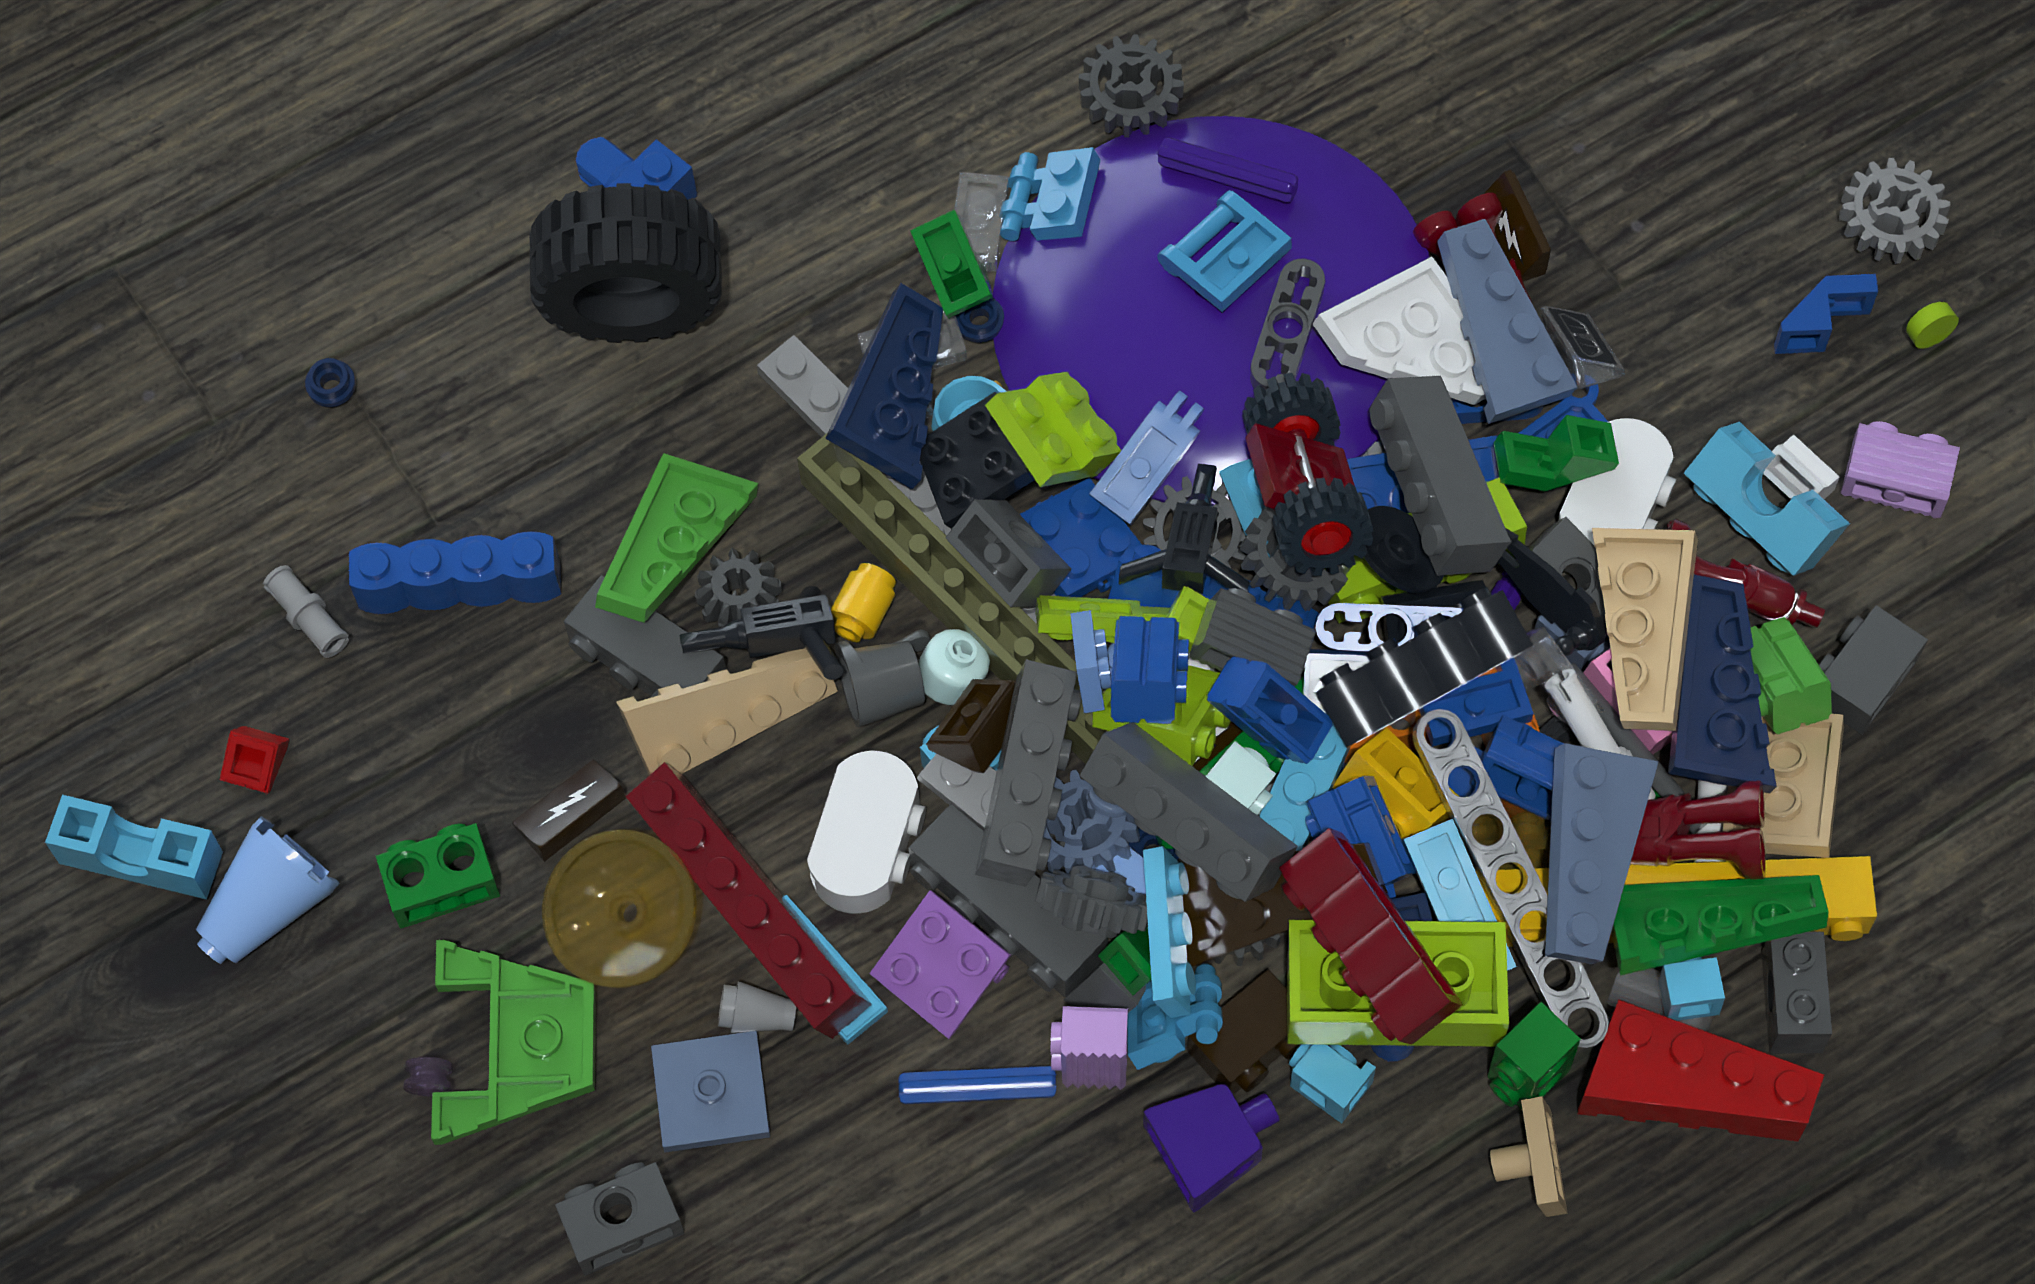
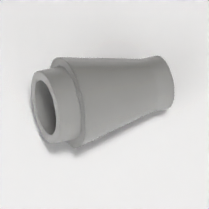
(753, 1009)

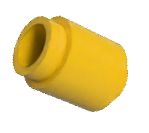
(863, 602)

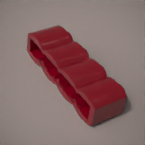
(1370, 937)

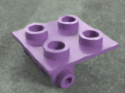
(941, 964)

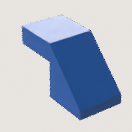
(1810, 324)

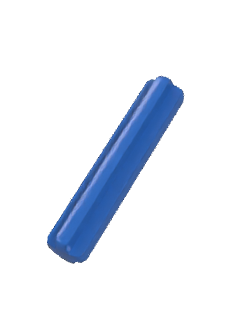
(977, 1085)

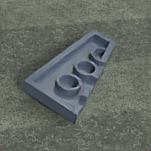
(1507, 336)
(1593, 837)

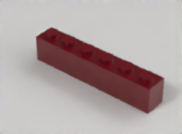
(749, 901)

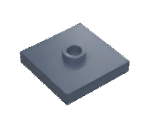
(710, 1091)

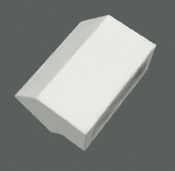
(1800, 470)

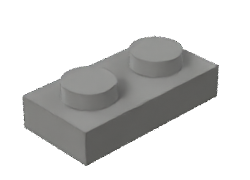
(960, 787)

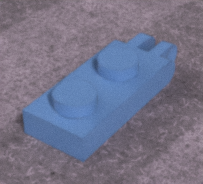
(1148, 458)

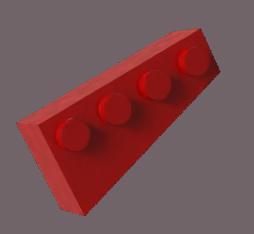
(1696, 1079)

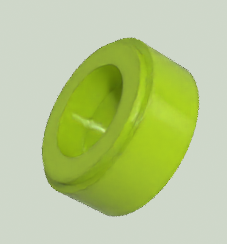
(1932, 324)

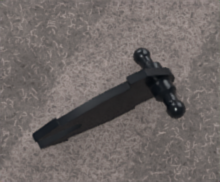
(1555, 598)

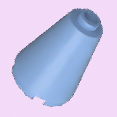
(261, 894)

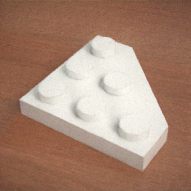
(1405, 331)

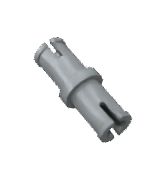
(306, 611)

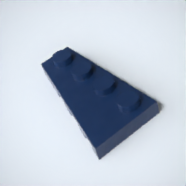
(891, 389)
(1719, 709)

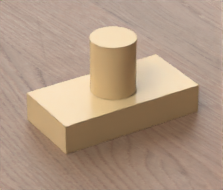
(1535, 1158)

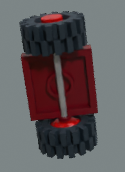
(1305, 475)

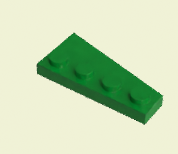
(1701, 918)

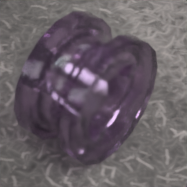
(427, 1076)

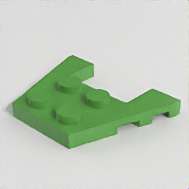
(536, 1045)

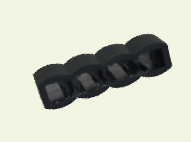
(1424, 668)

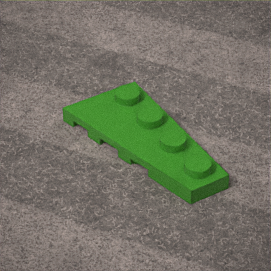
(670, 533)

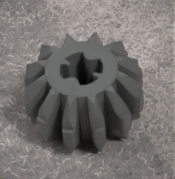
(732, 575)

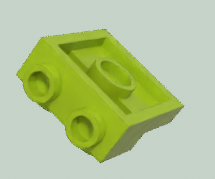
(1055, 429)
(1195, 721)

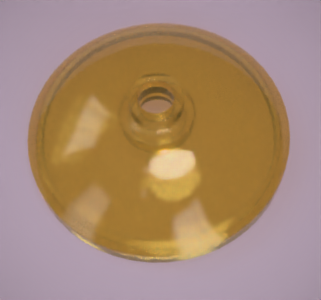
(588, 901)

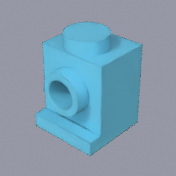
(1330, 1078)

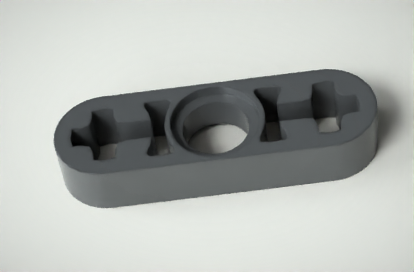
(1282, 307)

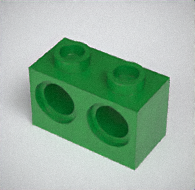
(440, 888)
(1532, 1057)

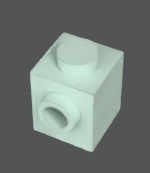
(1244, 776)

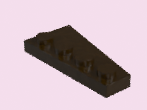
(1229, 924)

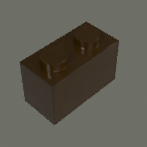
(1249, 1037)

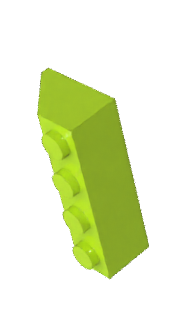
(1330, 1013)

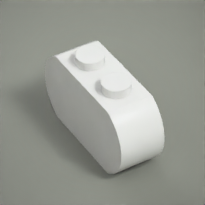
(1632, 490)
(865, 832)

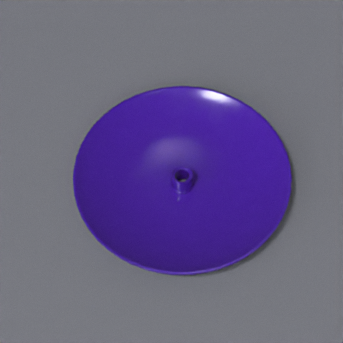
(1143, 335)

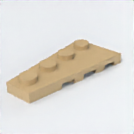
(1647, 609)
(713, 716)

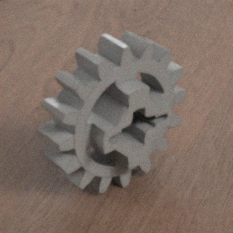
(1894, 210)

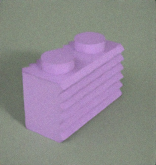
(1900, 469)
(1091, 1046)

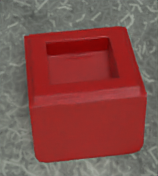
(253, 758)

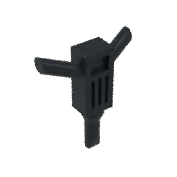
(1189, 545)
(777, 629)

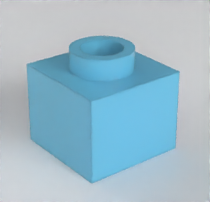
(1691, 989)

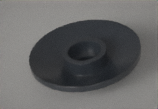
(1399, 552)

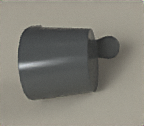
(882, 677)

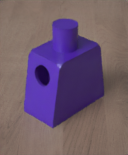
(1208, 1139)

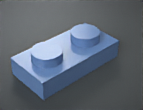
(1091, 661)

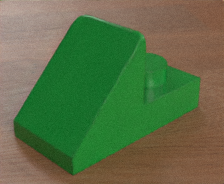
(952, 263)

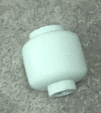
(950, 665)

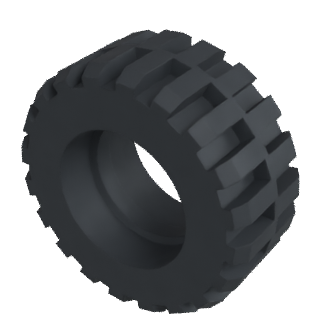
(625, 263)

